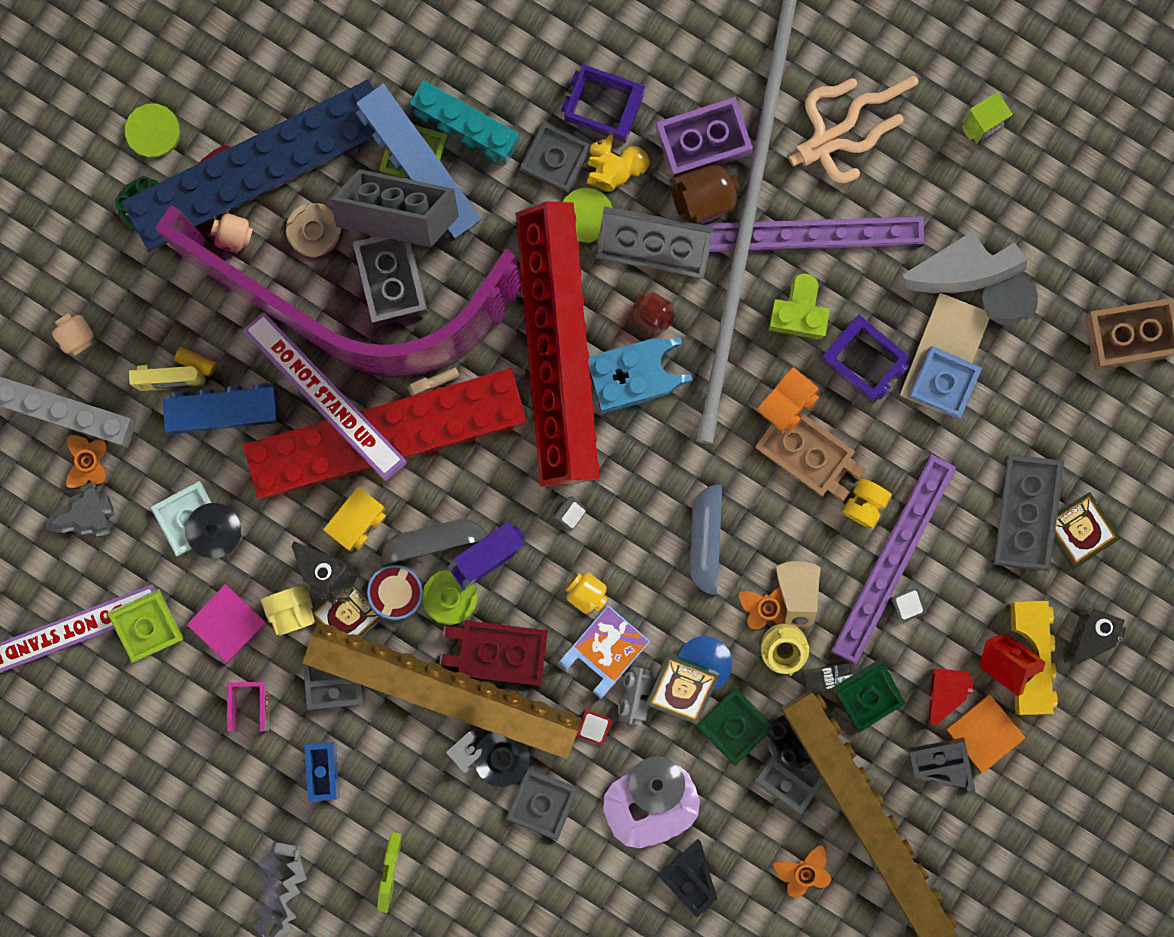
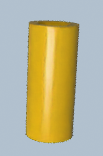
(190, 358)

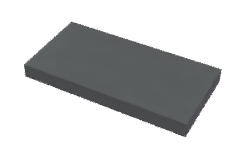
(654, 242)
(1029, 512)

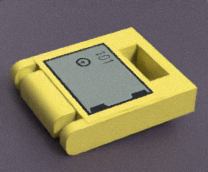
(165, 378)

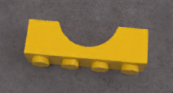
(1033, 622)

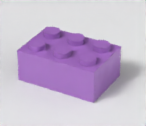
(704, 137)

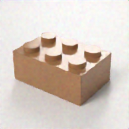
(1131, 333)

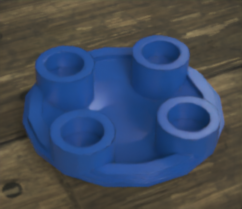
(710, 654)

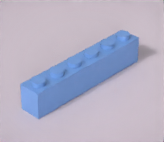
(411, 152)

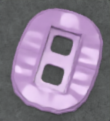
(656, 826)

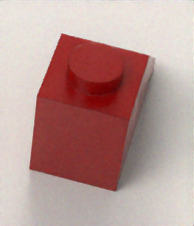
(947, 693)

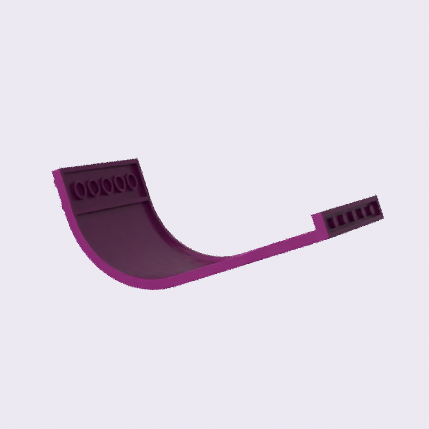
(390, 361)

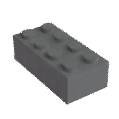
(395, 208)

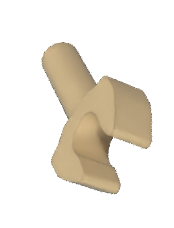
(426, 384)

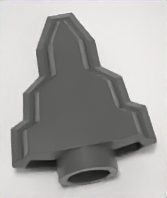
(84, 513)

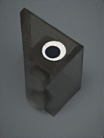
(326, 575)
(1094, 635)

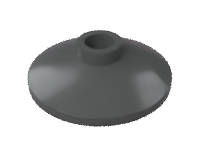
(641, 784)

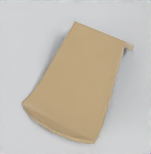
(799, 590)

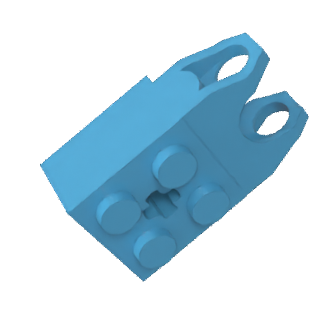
(644, 372)

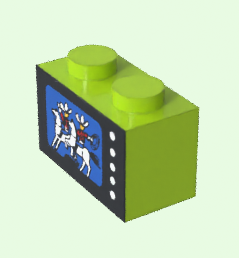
(986, 118)

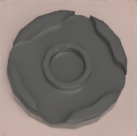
(1010, 300)

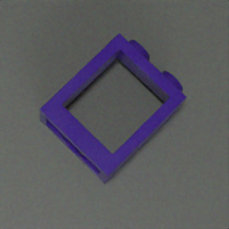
(578, 82)
(838, 346)
(486, 555)

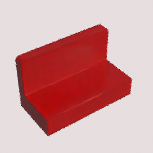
(1010, 662)

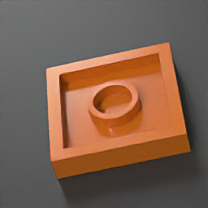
(986, 732)

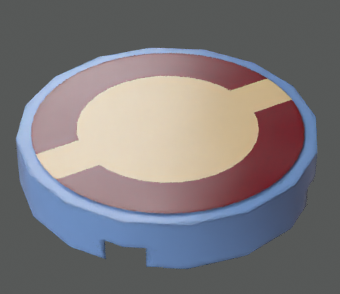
(394, 593)

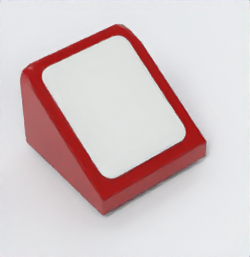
(594, 727)

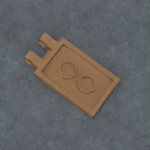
(811, 456)

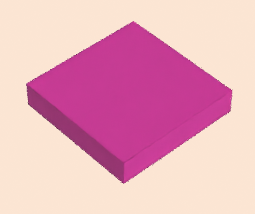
(226, 623)

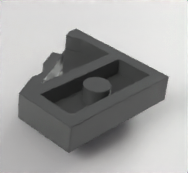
(790, 786)

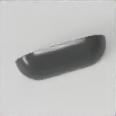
(431, 540)

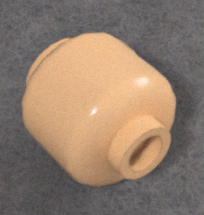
(231, 233)
(72, 334)

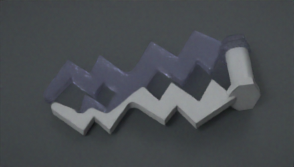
(275, 900)

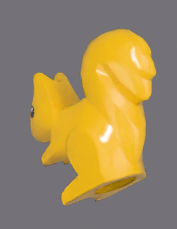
(612, 169)

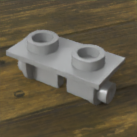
(631, 708)

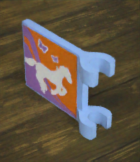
(607, 648)

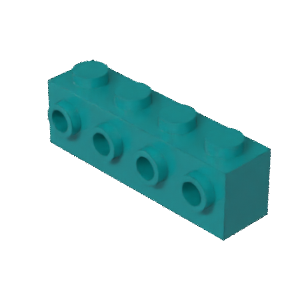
(464, 122)

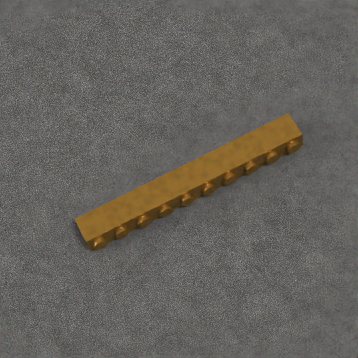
(442, 690)
(867, 817)

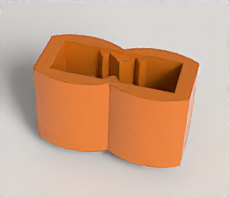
(789, 400)

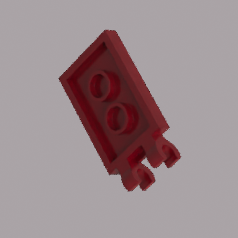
(498, 652)

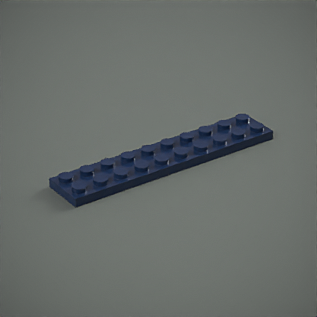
(254, 165)

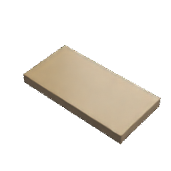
(951, 328)

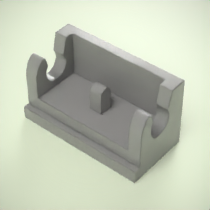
(462, 754)

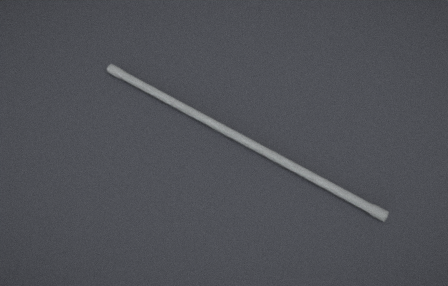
(709, 418)

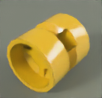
(866, 504)

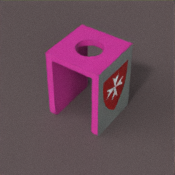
(232, 704)

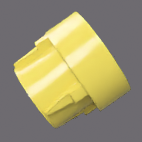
(289, 609)
(784, 663)

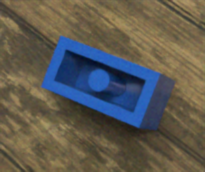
(322, 771)

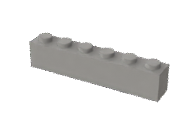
(66, 412)

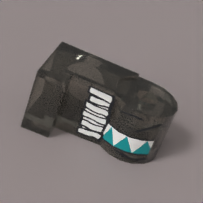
(826, 677)

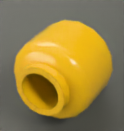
(586, 592)

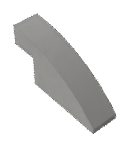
(965, 268)

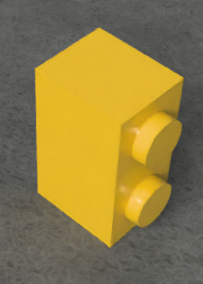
(355, 520)

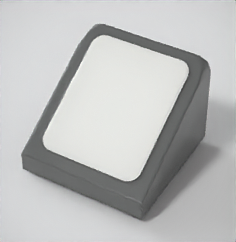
(570, 513)
(908, 604)

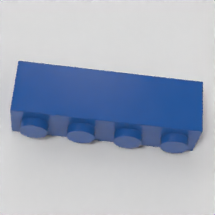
(220, 410)

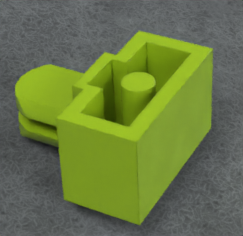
(800, 314)

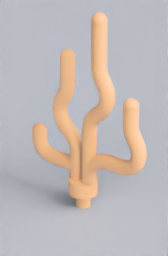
(822, 141)

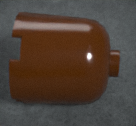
(704, 193)

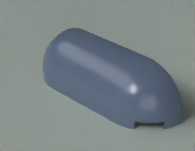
(706, 539)

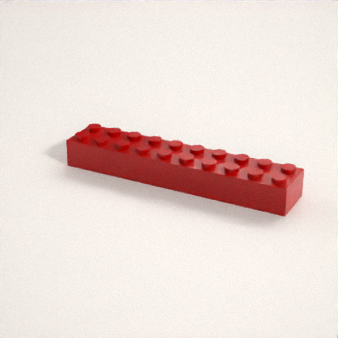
(557, 344)
(409, 424)

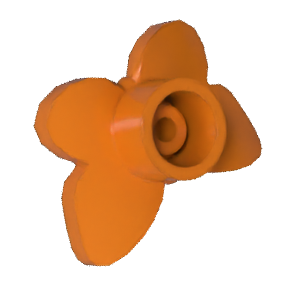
(87, 461)
(763, 608)
(804, 873)

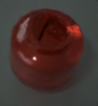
(654, 312)

